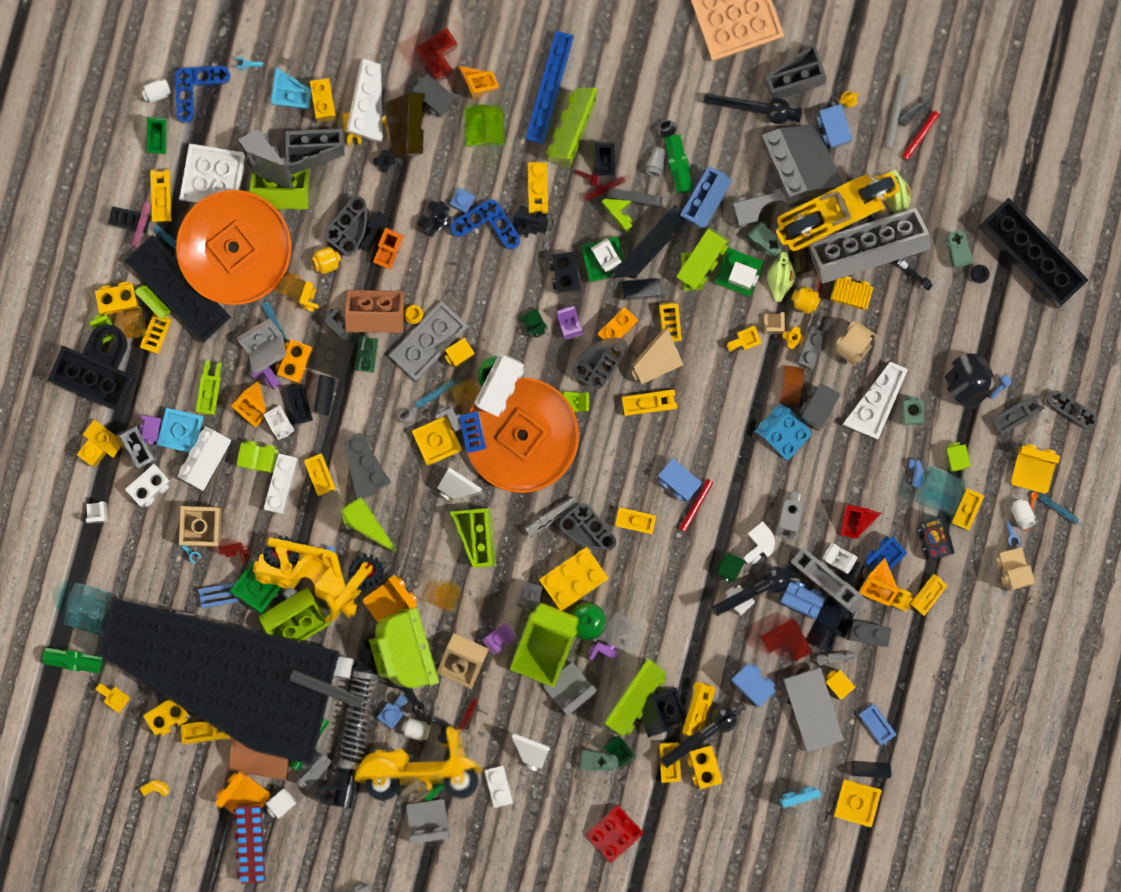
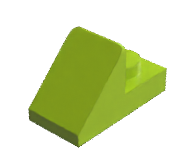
(615, 208)

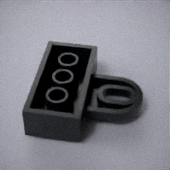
(95, 372)

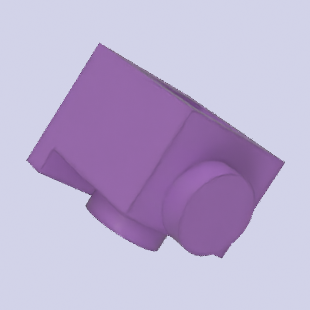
(150, 429)

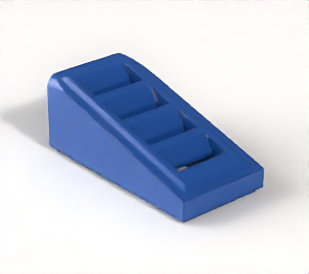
(466, 433)

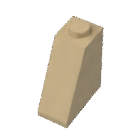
(657, 358)

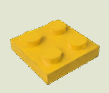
(437, 440)
(857, 803)

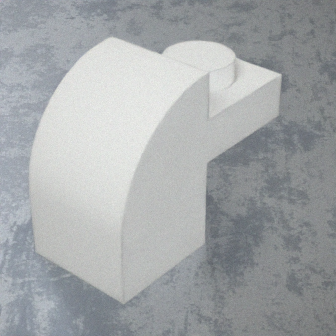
(765, 543)

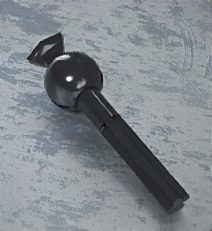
(777, 110)
(774, 580)
(723, 720)

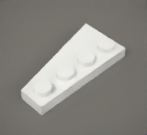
(366, 106)
(876, 404)

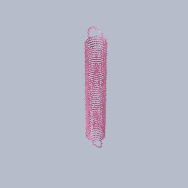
(143, 224)

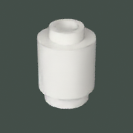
(156, 91)
(1023, 514)
(416, 729)

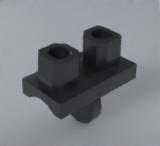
(437, 219)
(529, 223)

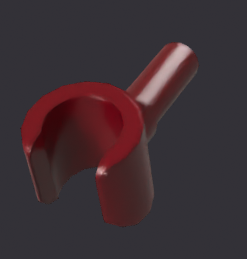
(595, 180)

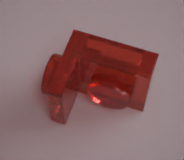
(231, 550)

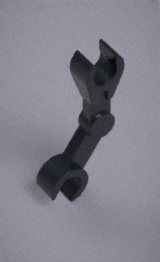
(924, 282)
(409, 691)

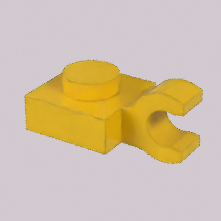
(747, 339)
(115, 698)

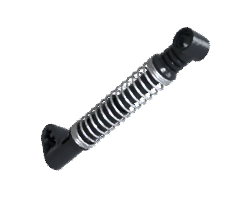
(354, 733)

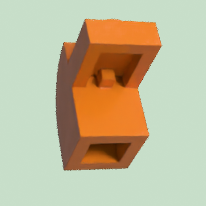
(388, 248)

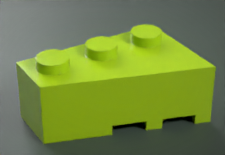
(703, 258)
(477, 535)

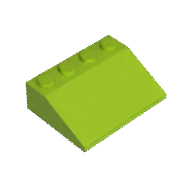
(573, 126)
(361, 518)
(635, 697)

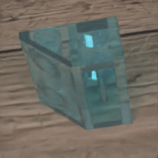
(941, 491)
(87, 608)

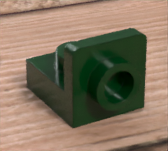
(534, 323)

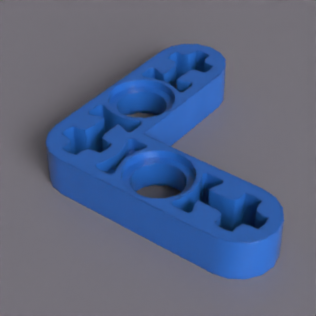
(193, 80)
(492, 218)

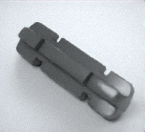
(915, 111)

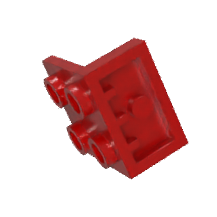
(614, 833)

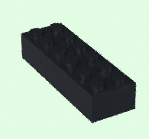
(1033, 253)

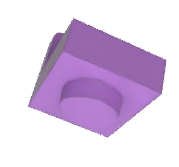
(569, 322)
(608, 650)

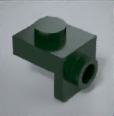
(621, 750)

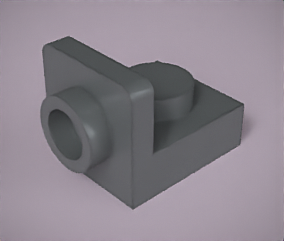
(336, 326)

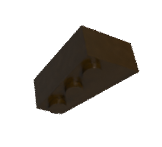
(404, 125)

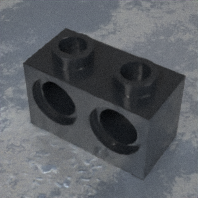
(569, 272)

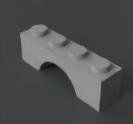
(748, 211)
(828, 580)

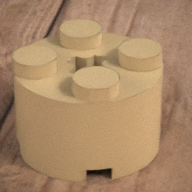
(855, 343)

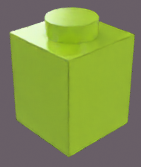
(957, 457)

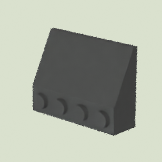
(801, 163)

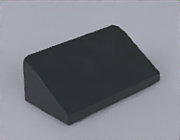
(642, 289)
(324, 395)
(296, 405)
(871, 769)

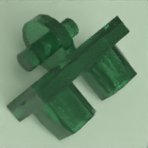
(366, 354)

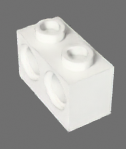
(145, 481)

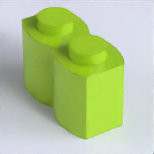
(257, 457)

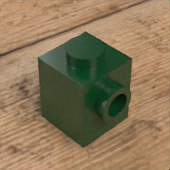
(729, 567)

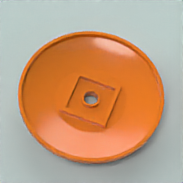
(237, 275)
(547, 451)

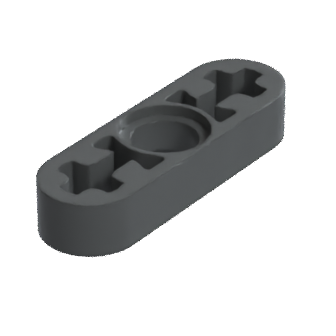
(636, 198)
(1081, 422)

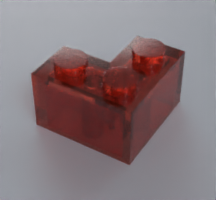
(433, 52)
(788, 635)

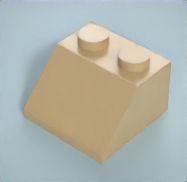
(462, 661)

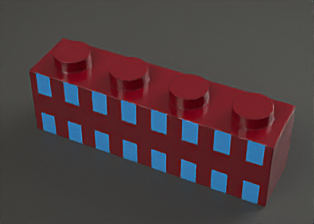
(250, 843)

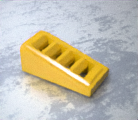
(667, 305)
(156, 350)

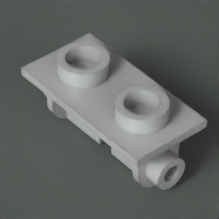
(310, 773)

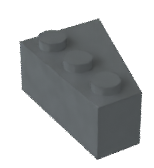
(797, 75)
(313, 148)
(364, 467)

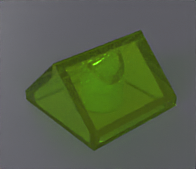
(484, 126)

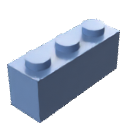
(706, 198)

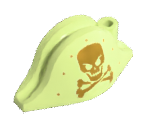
(900, 201)
(780, 277)

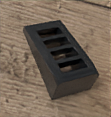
(112, 220)

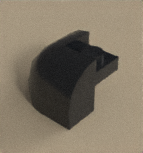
(969, 379)

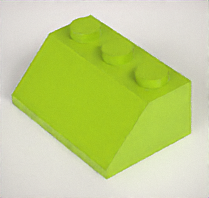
(281, 196)
(295, 617)

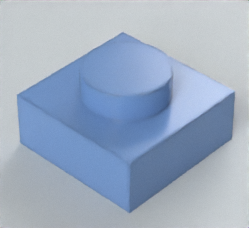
(462, 200)

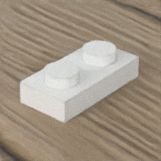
(498, 786)

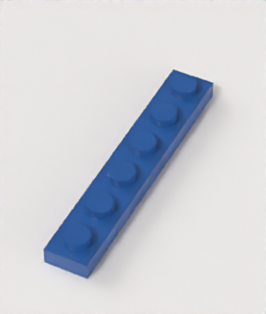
(549, 87)

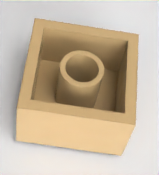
(200, 526)

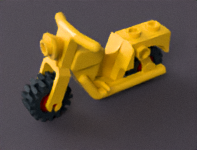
(322, 569)

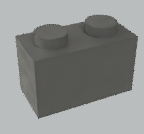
(436, 96)
(134, 447)
(869, 634)

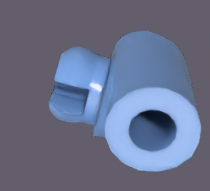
(918, 472)

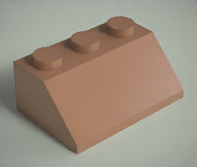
(374, 311)
(255, 763)

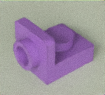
(270, 378)
(499, 638)

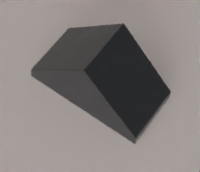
(605, 158)

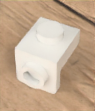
(606, 255)
(839, 558)

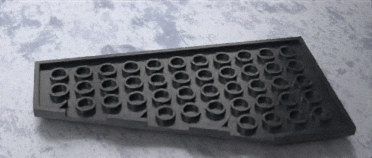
(225, 675)

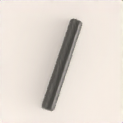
(326, 689)

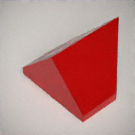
(857, 520)

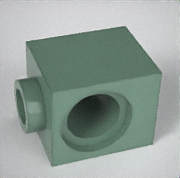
(909, 419)

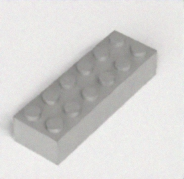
(869, 245)

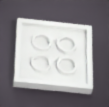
(210, 171)

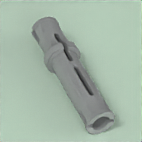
(550, 517)

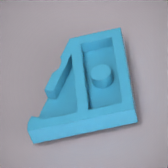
(289, 92)

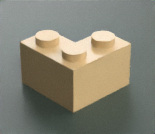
(1014, 569)

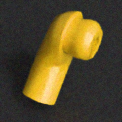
(157, 786)

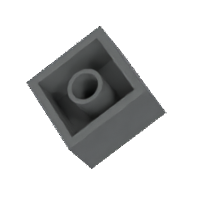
(819, 407)

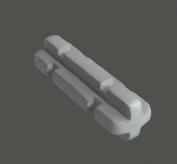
(835, 658)

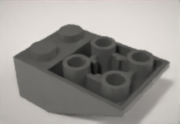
(265, 159)

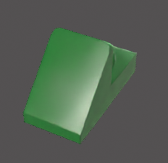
(157, 135)

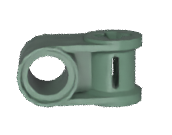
(762, 237)
(959, 251)
(598, 761)

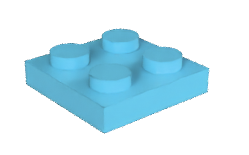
(179, 430)
(791, 798)

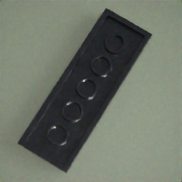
(166, 279)

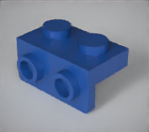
(889, 549)

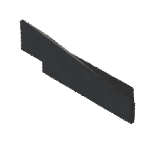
(650, 245)
(834, 617)

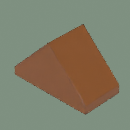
(792, 385)

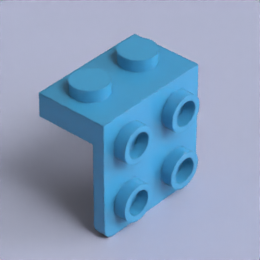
(783, 431)

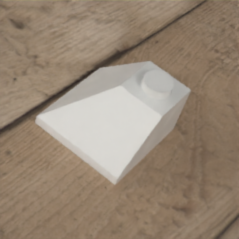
(457, 487)
(531, 751)

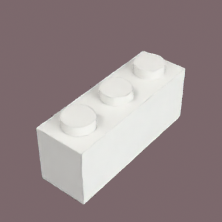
(499, 384)
(204, 458)
(281, 484)

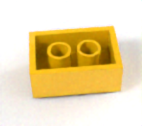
(573, 579)

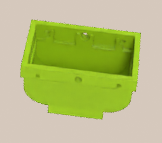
(545, 644)
(399, 650)

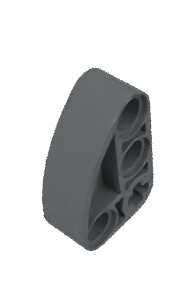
(351, 233)
(594, 359)
(581, 531)

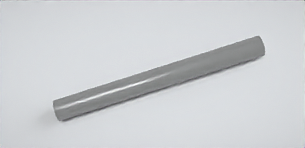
(896, 111)

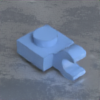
(391, 713)

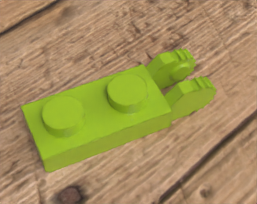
(209, 390)

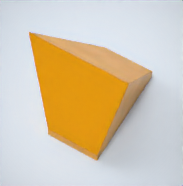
(478, 81)
(251, 404)
(880, 585)

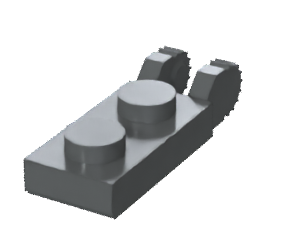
(813, 341)
(1015, 416)

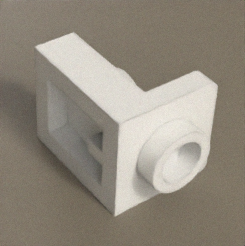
(279, 422)

